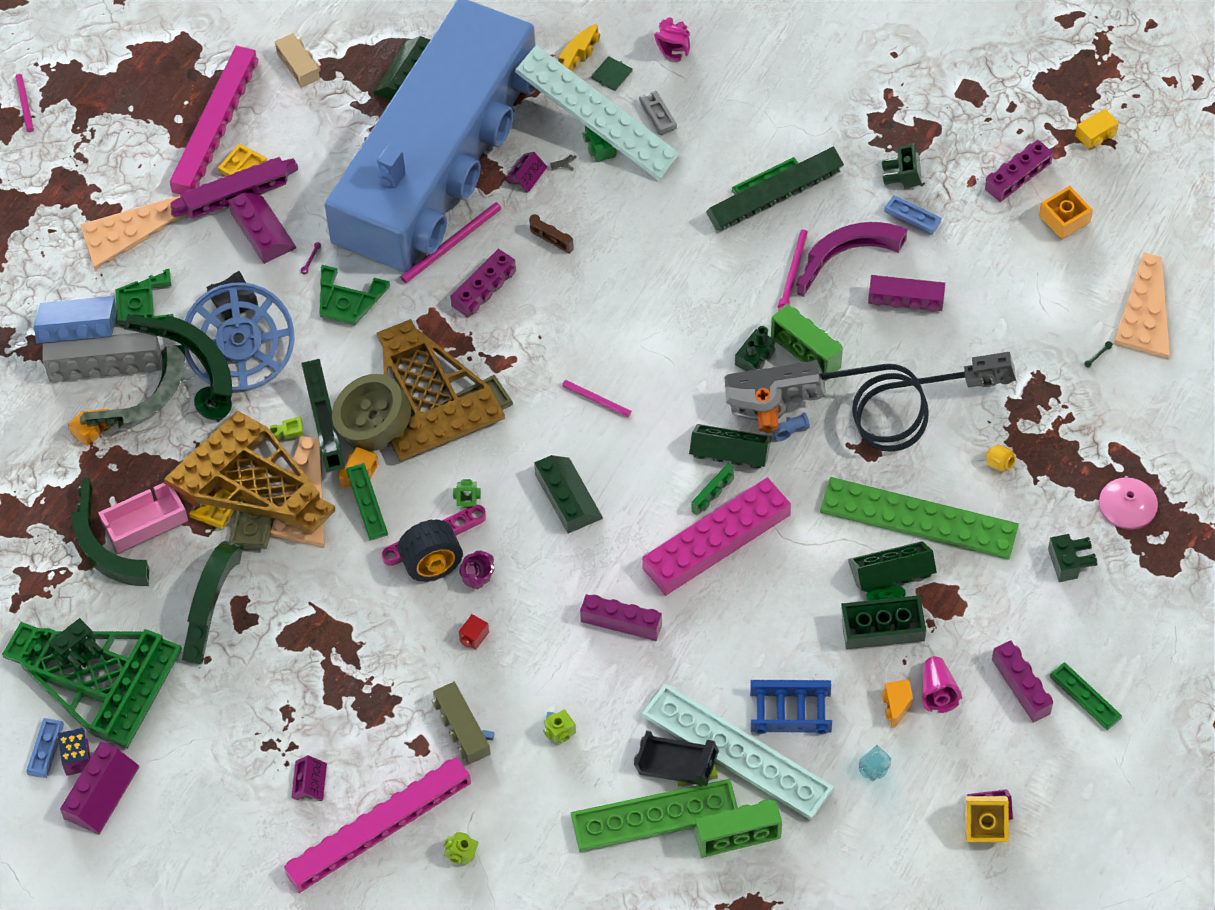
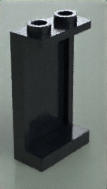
(676, 759)

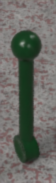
(1108, 345)

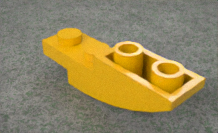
(579, 47)

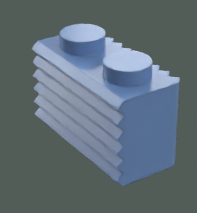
(391, 166)

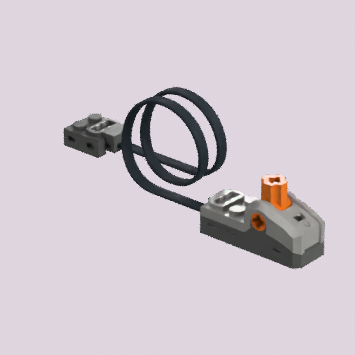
(765, 391)

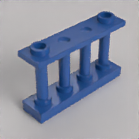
(795, 688)

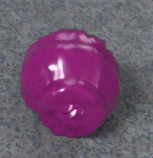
(477, 569)

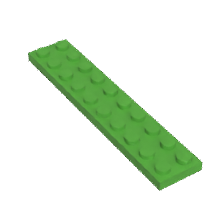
(919, 518)

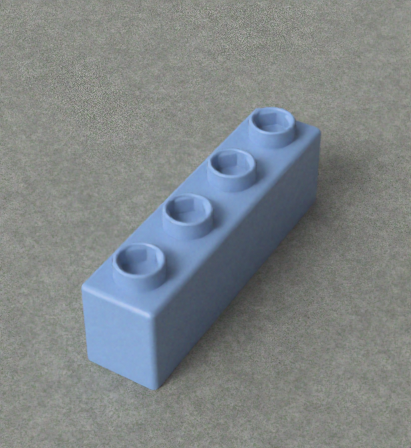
(442, 122)

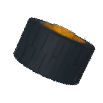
(430, 550)

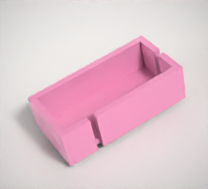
(142, 518)

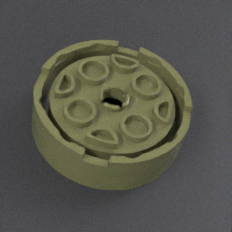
(364, 399)

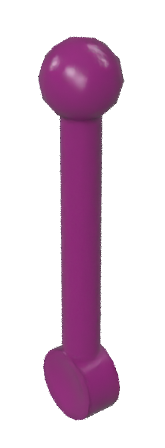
(304, 270)

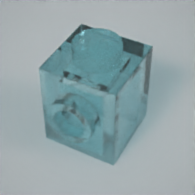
(874, 763)

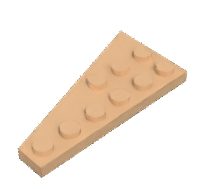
(125, 230)
(1145, 314)
(309, 460)

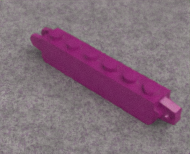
(216, 194)

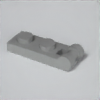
(658, 112)

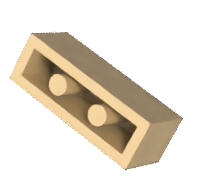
(297, 60)

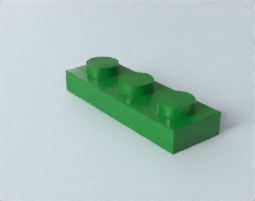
(713, 489)

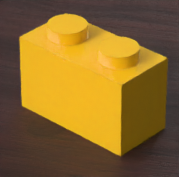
(1097, 129)

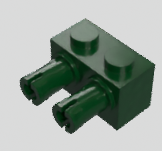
(909, 167)
(755, 350)
(1064, 557)
(72, 642)

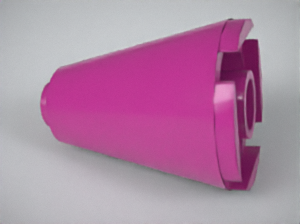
(939, 687)

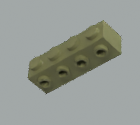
(461, 723)

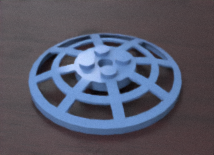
(247, 328)

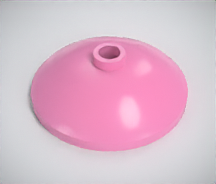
(1126, 511)

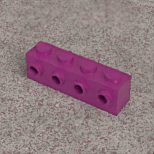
(1018, 170)
(483, 283)
(906, 293)
(621, 617)
(1022, 681)

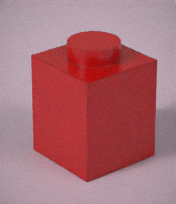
(473, 632)

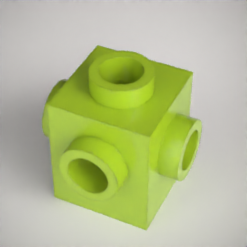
(559, 727)
(460, 848)

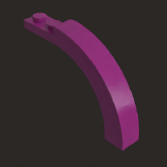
(848, 237)

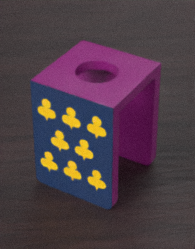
(74, 750)

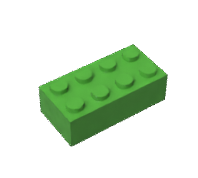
(805, 340)
(738, 828)

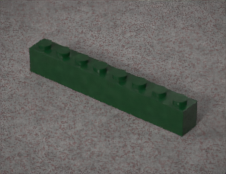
(774, 188)

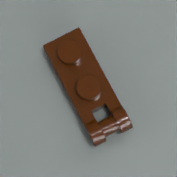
(551, 234)

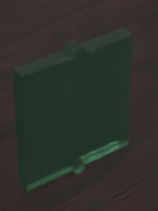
(611, 73)

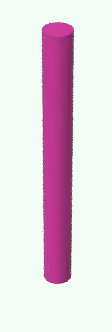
(24, 103)
(596, 398)

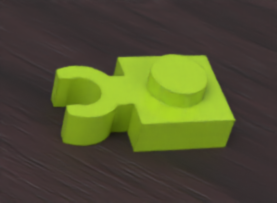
(290, 429)

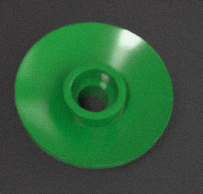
(886, 592)

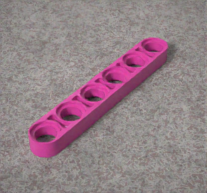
(465, 515)

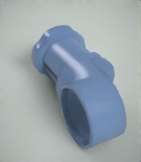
(790, 426)

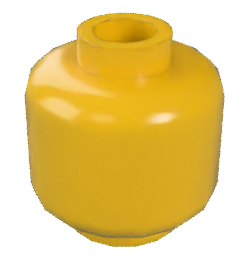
(1000, 458)

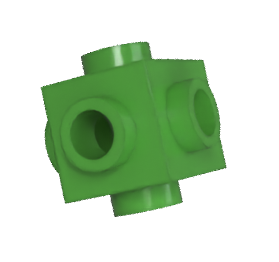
(463, 499)

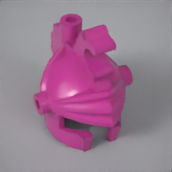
(672, 38)

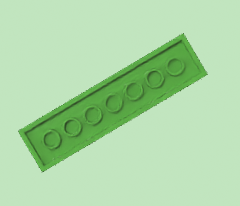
(650, 815)

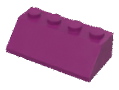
(260, 226)
(99, 788)

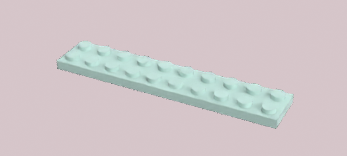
(597, 112)
(739, 752)

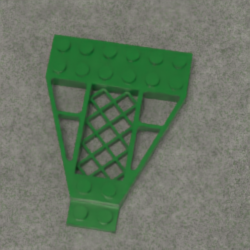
(128, 697)

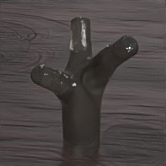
(563, 163)

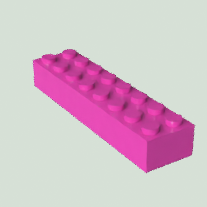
(716, 536)

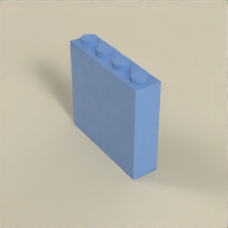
(75, 319)

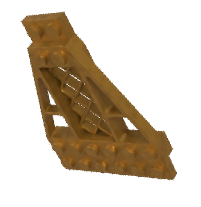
(445, 421)
(233, 447)

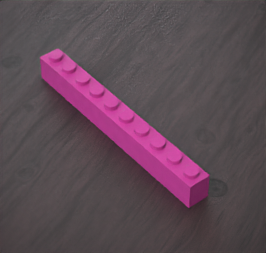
(214, 120)
(377, 824)

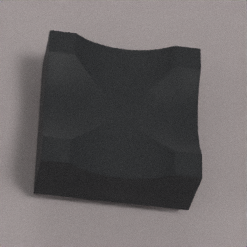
(224, 298)

